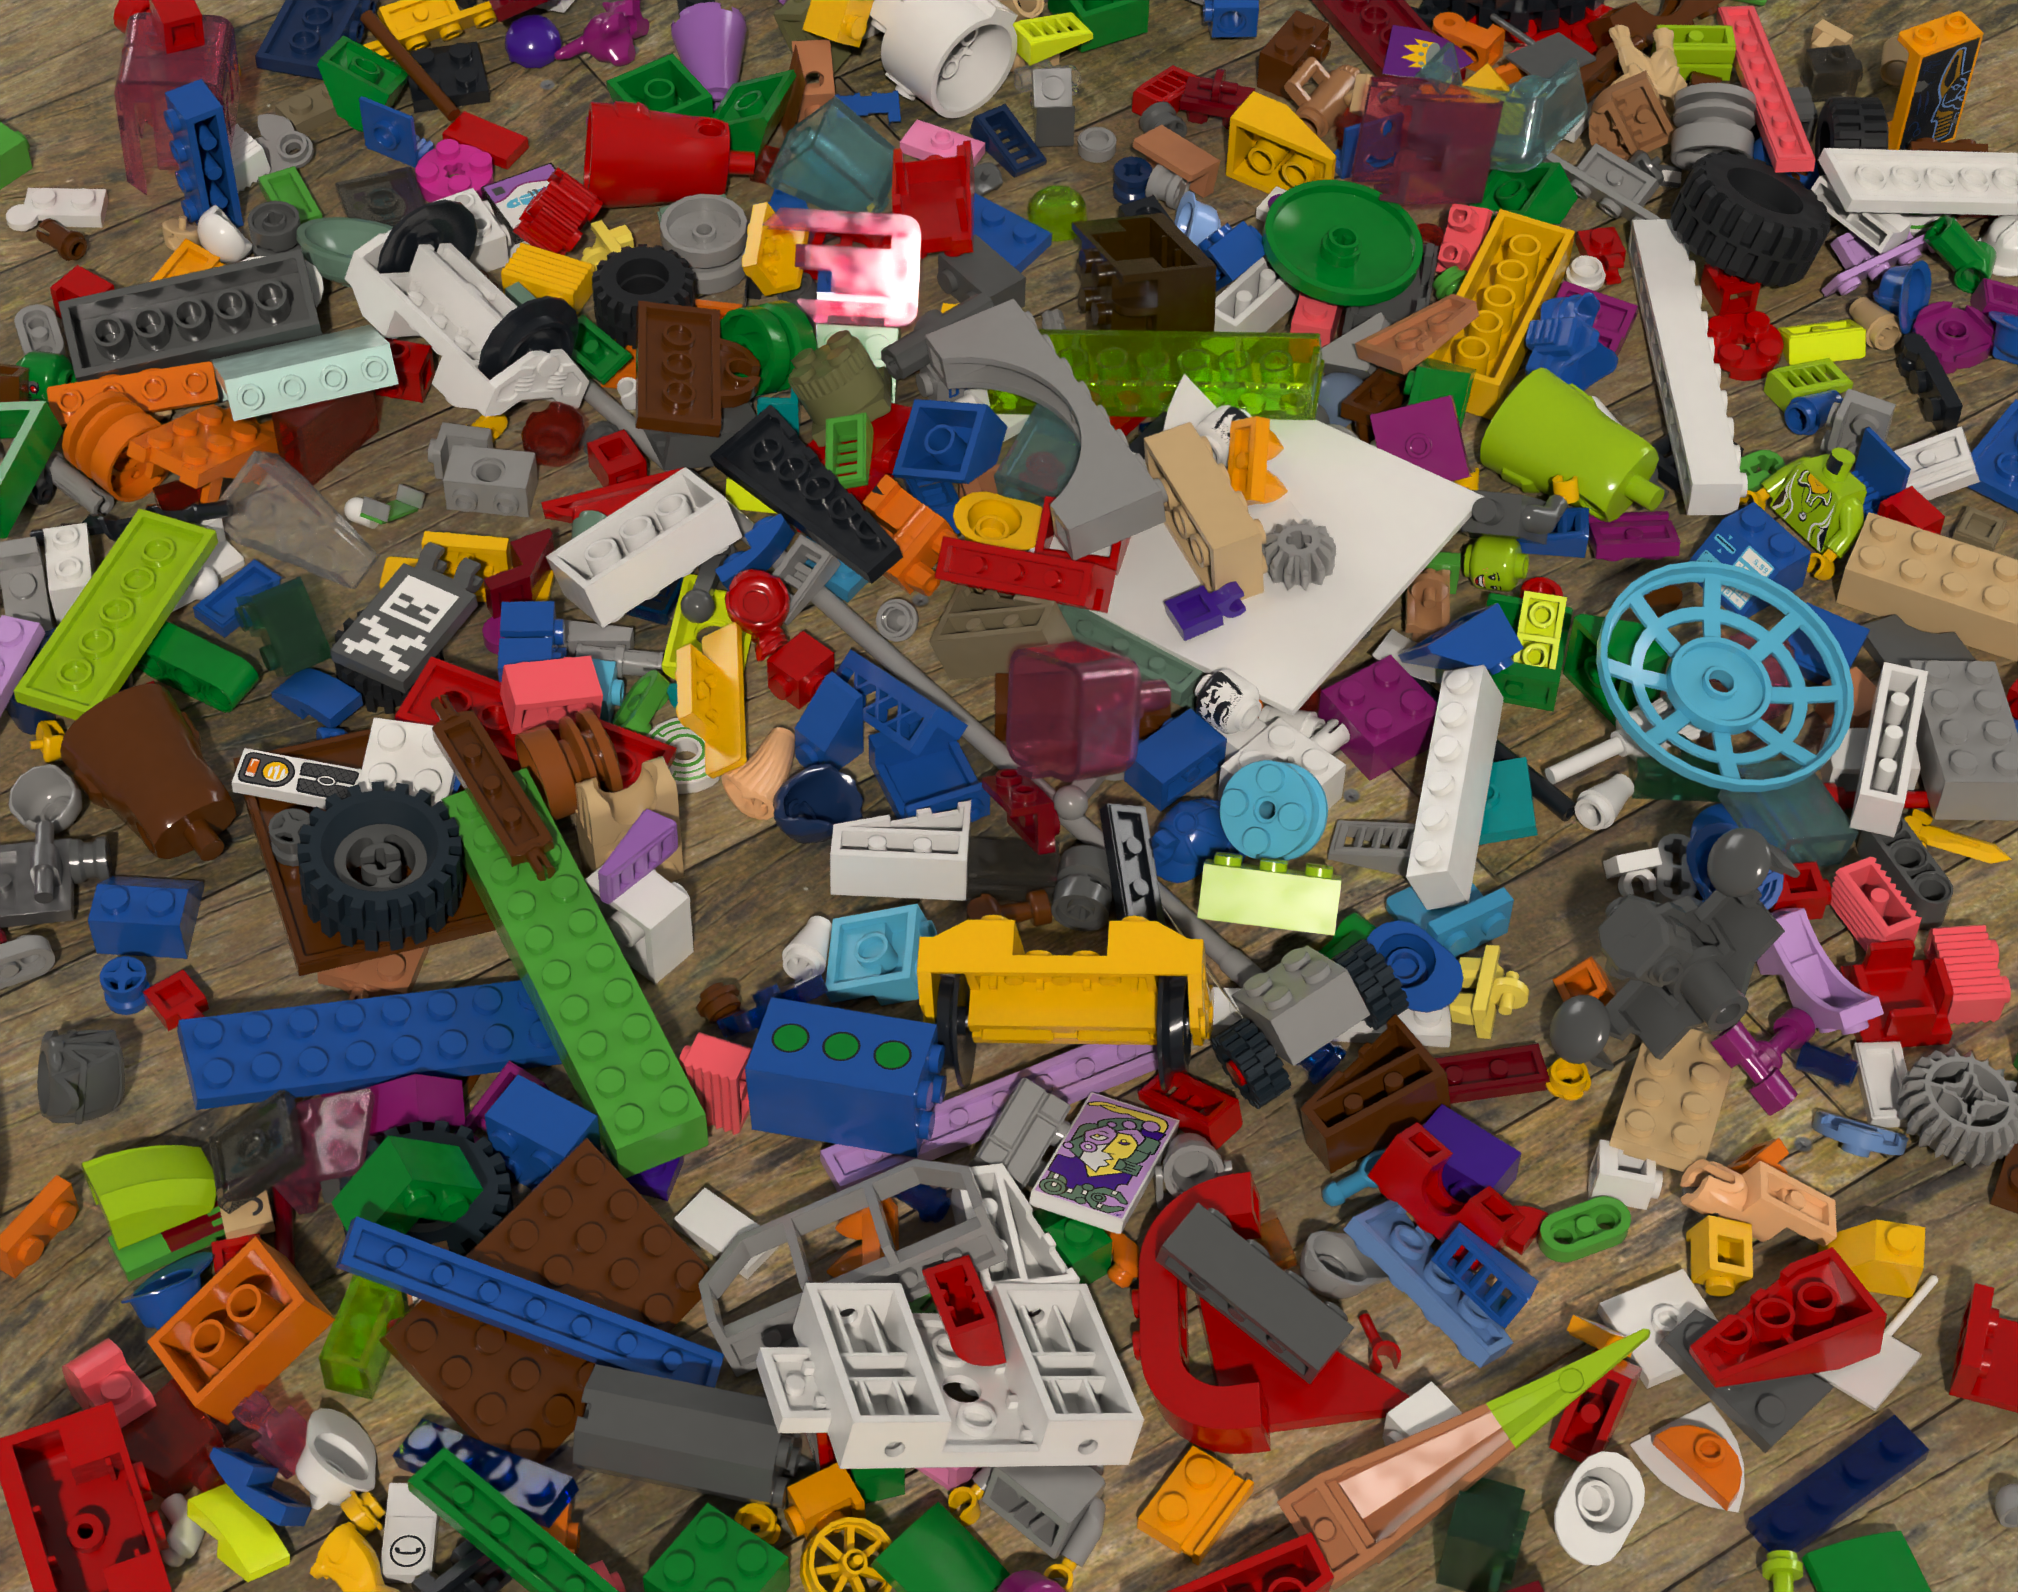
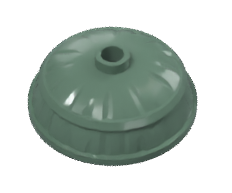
(332, 241)

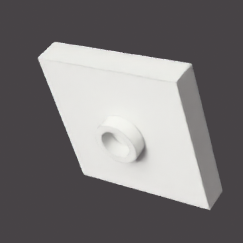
(1660, 1309)

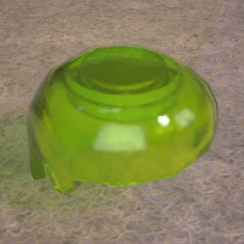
(1056, 209)

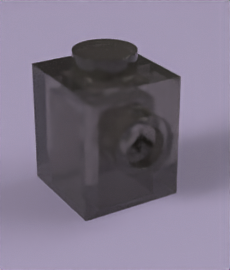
(1831, 72)

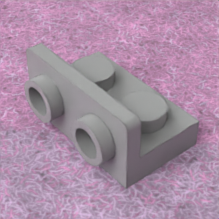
(1851, 419)

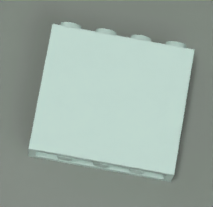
(304, 372)

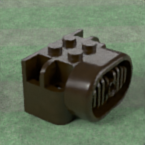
(1144, 276)

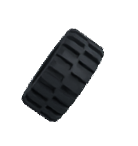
(1750, 219)

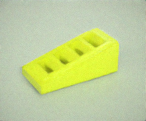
(1040, 40)

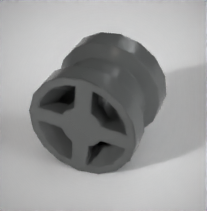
(1162, 114)
(282, 827)
(90, 859)

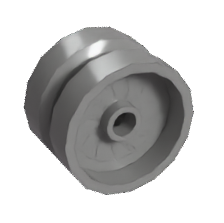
(710, 237)

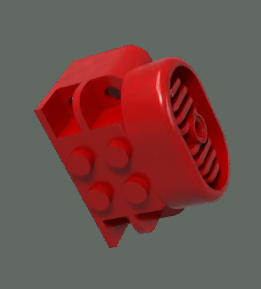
(77, 1482)

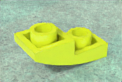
(1540, 629)
(243, 1536)

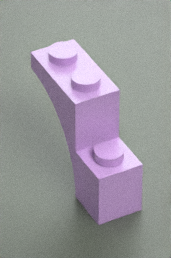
(1814, 980)

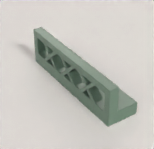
(1152, 661)

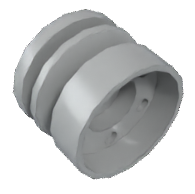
(1710, 121)

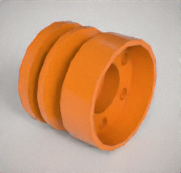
(99, 441)

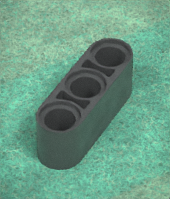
(1912, 870)

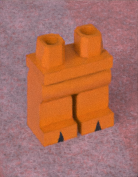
(916, 532)

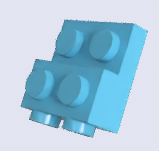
(877, 955)

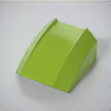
(150, 1189)

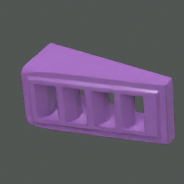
(640, 851)

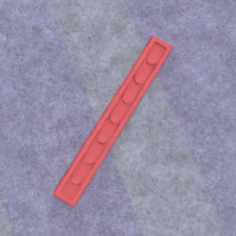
(1774, 109)

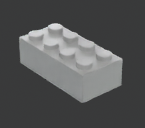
(1967, 742)

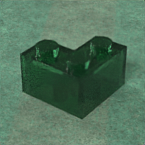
(286, 624)
(1484, 1537)

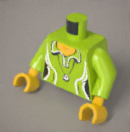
(1820, 503)

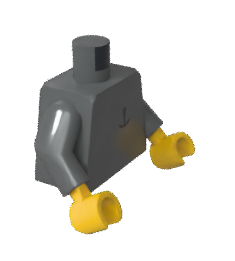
(1517, 514)

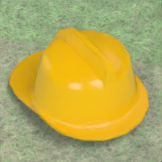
(998, 520)

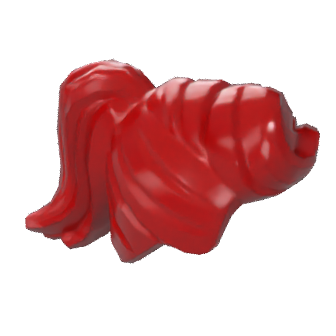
(759, 607)

